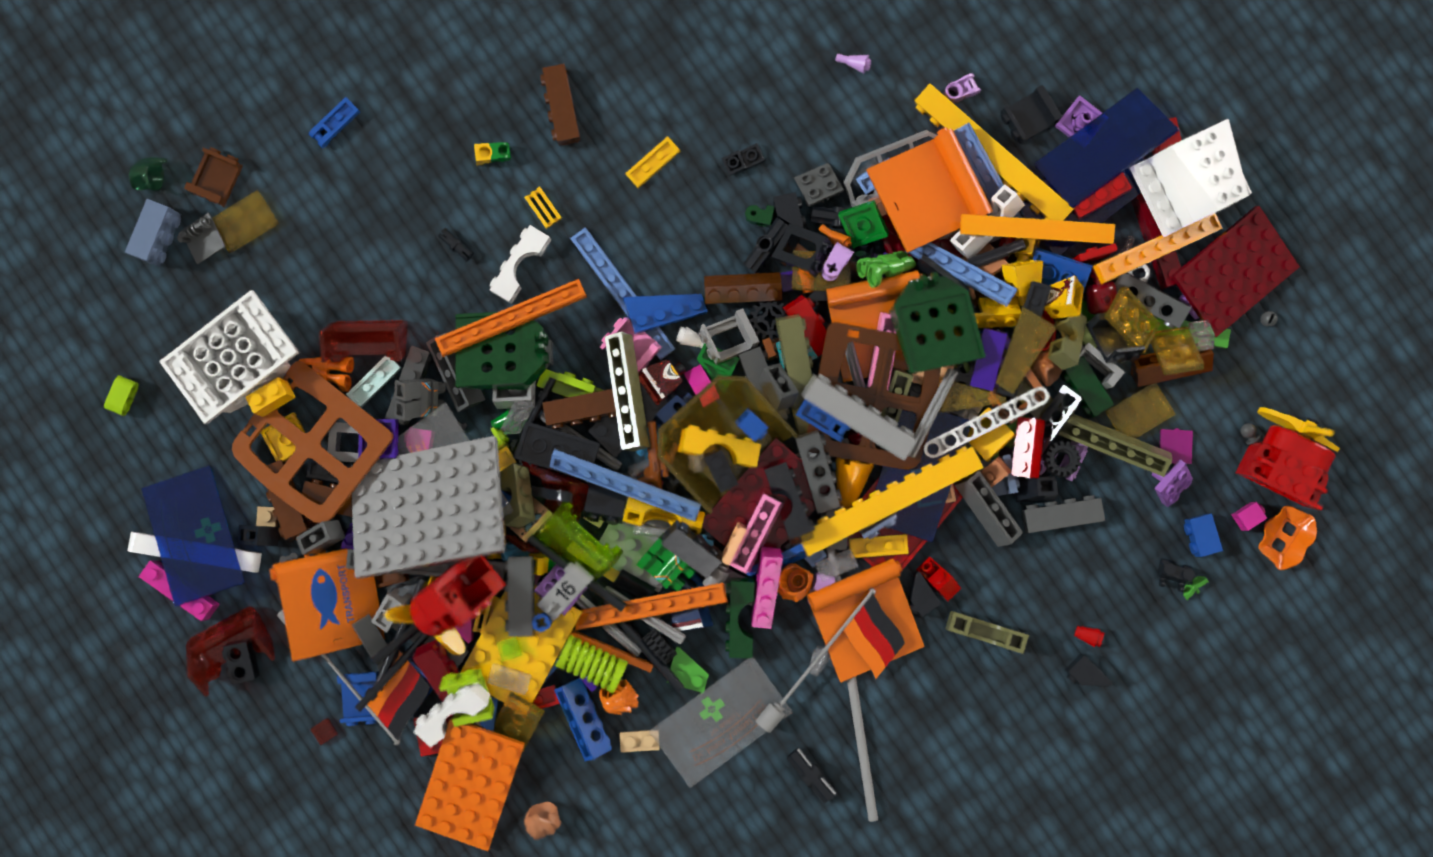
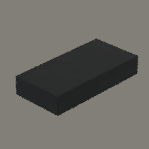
(633, 585)

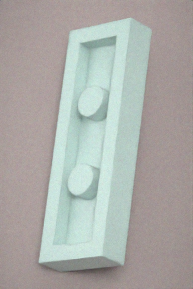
(373, 381)

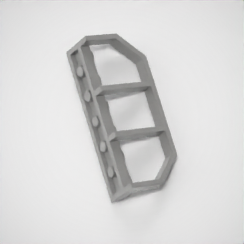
(877, 154)

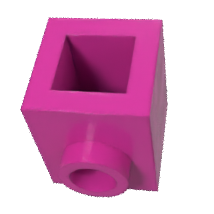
(1249, 516)

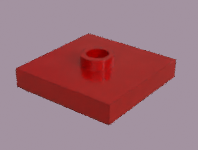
(1096, 253)

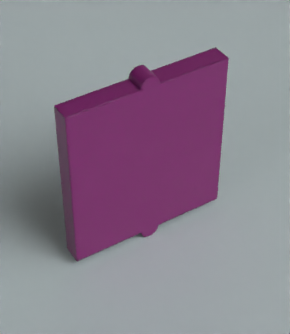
(1178, 443)

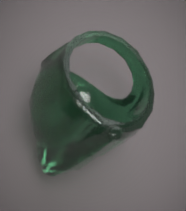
(147, 166)

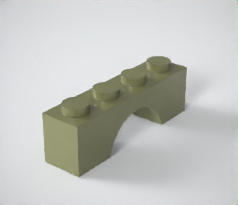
(987, 632)

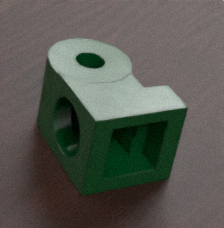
(758, 216)

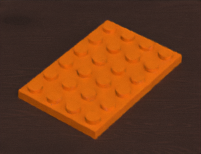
(469, 784)

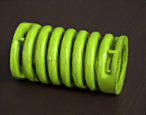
(587, 660)

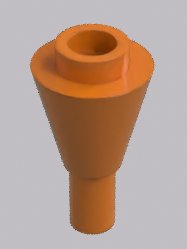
(835, 236)

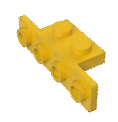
(997, 315)

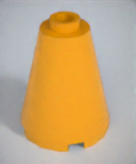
(851, 479)

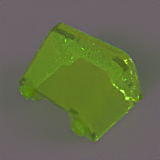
(576, 544)

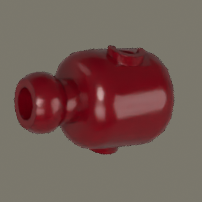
(1098, 295)

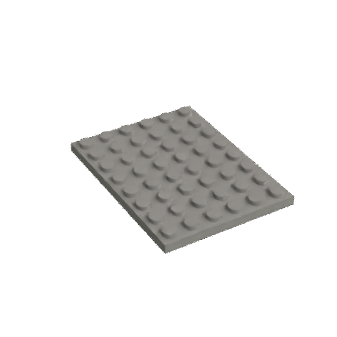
(428, 508)

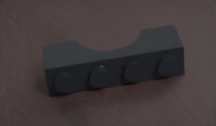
(796, 525)

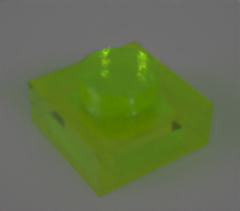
(509, 648)

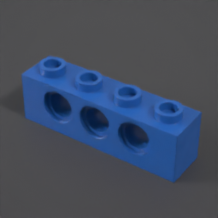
(574, 715)

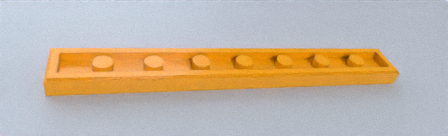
(1037, 229)
(1156, 248)

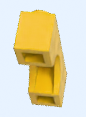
(742, 452)
(640, 513)

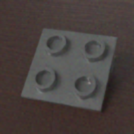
(818, 185)
(202, 238)

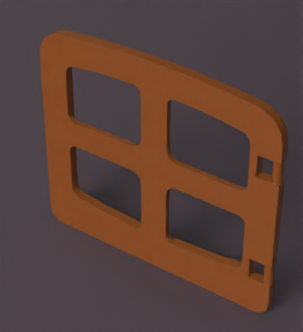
(309, 445)

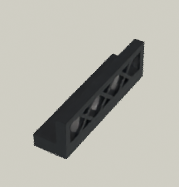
(1053, 412)

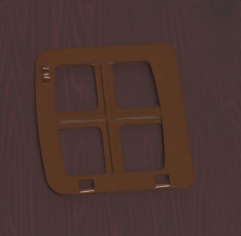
(875, 395)

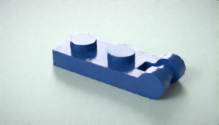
(334, 122)
(822, 420)

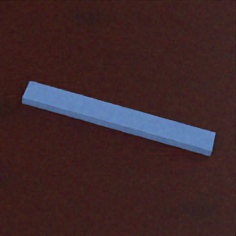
(614, 282)
(625, 485)

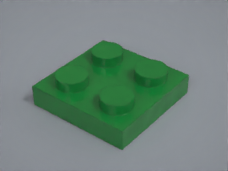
(863, 223)

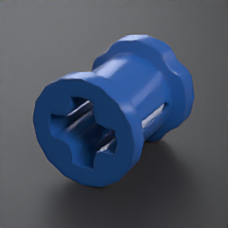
(536, 623)

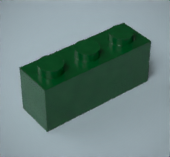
(1088, 387)

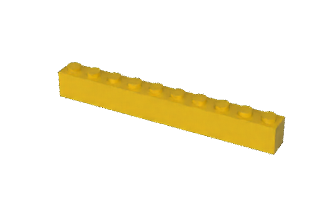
(1009, 168)
(893, 499)

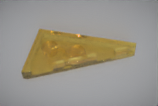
(967, 397)

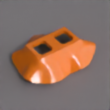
(1296, 544)

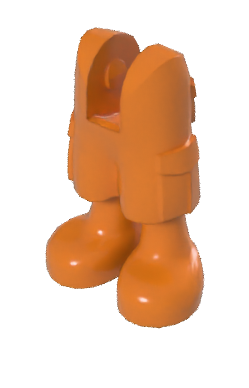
(323, 368)

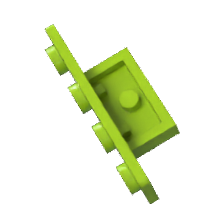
(567, 384)

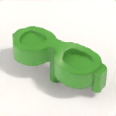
(1190, 589)

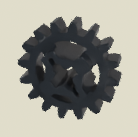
(760, 319)

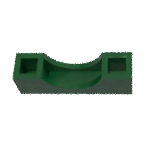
(740, 642)

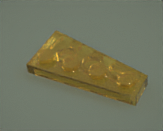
(1026, 344)

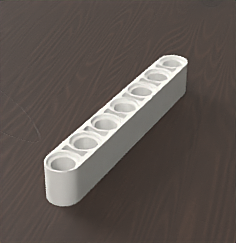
(993, 415)
(147, 544)

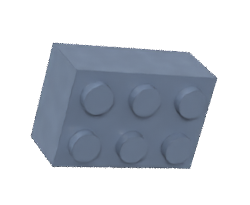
(153, 233)

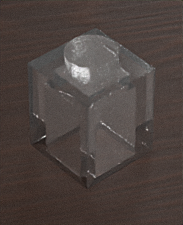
(1202, 334)

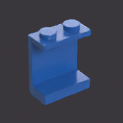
(361, 683)

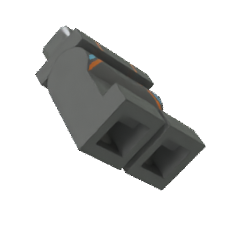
(418, 397)

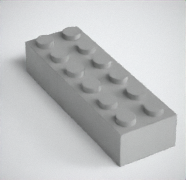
(859, 417)

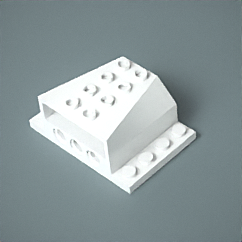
(1192, 178)
(230, 358)

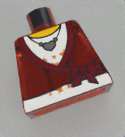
(661, 379)

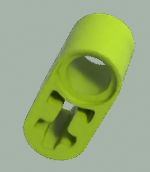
(121, 395)

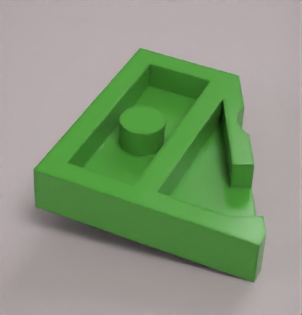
(688, 671)

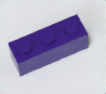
(987, 368)

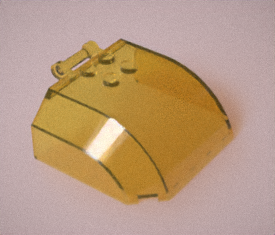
(717, 409)

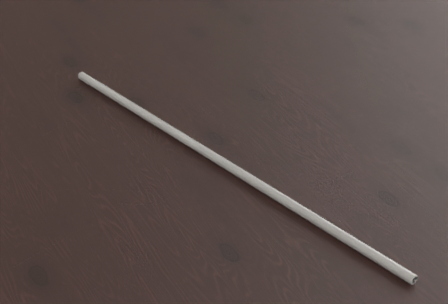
(858, 724)

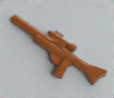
(652, 473)

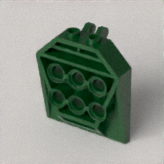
(936, 294)
(528, 357)

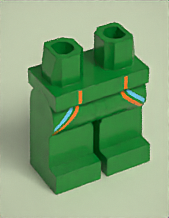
(665, 566)

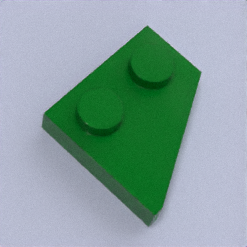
(722, 369)

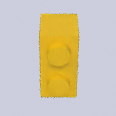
(270, 397)

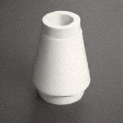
(689, 337)

